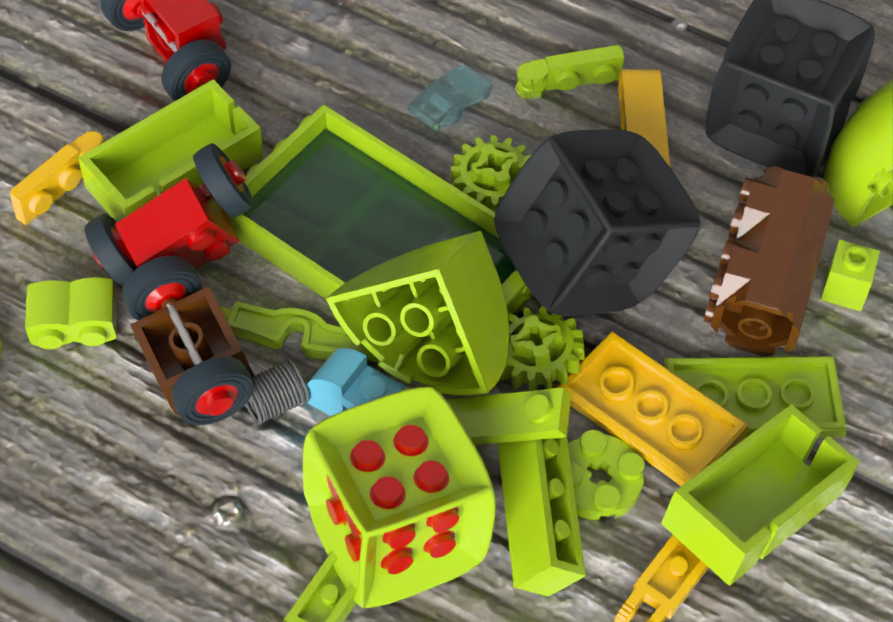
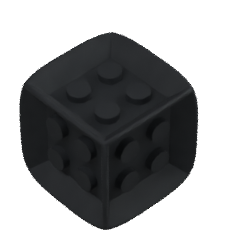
(788, 82)
(595, 221)

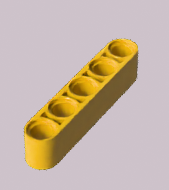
(643, 107)

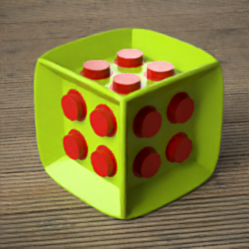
(398, 495)

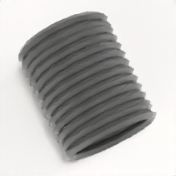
(277, 391)

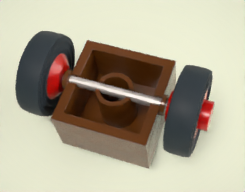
(187, 341)

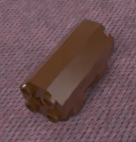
(770, 261)

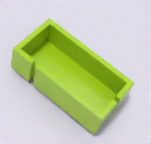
(161, 148)
(758, 494)

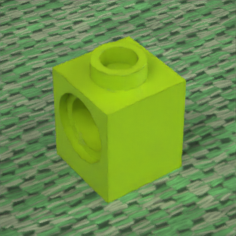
(850, 275)

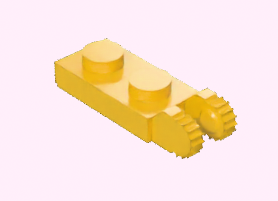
(52, 179)
(665, 582)

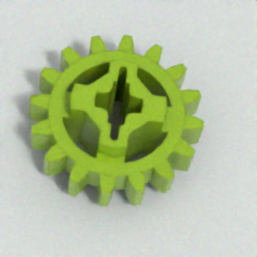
(492, 169)
(542, 349)

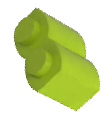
(71, 312)

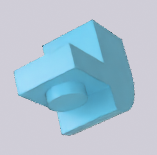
(348, 382)

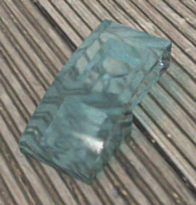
(449, 96)

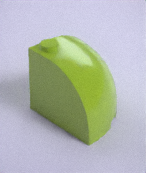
(862, 159)
(431, 316)

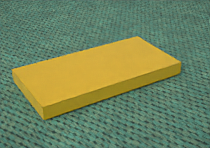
(652, 410)

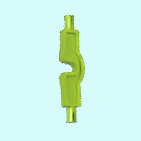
(274, 328)

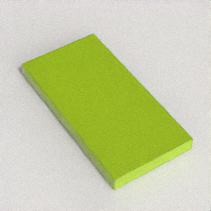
(764, 386)

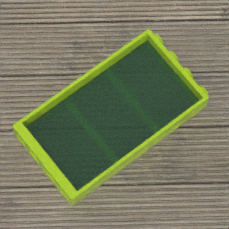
(346, 202)

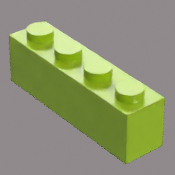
(541, 515)

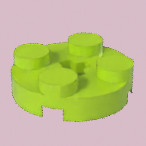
(622, 467)

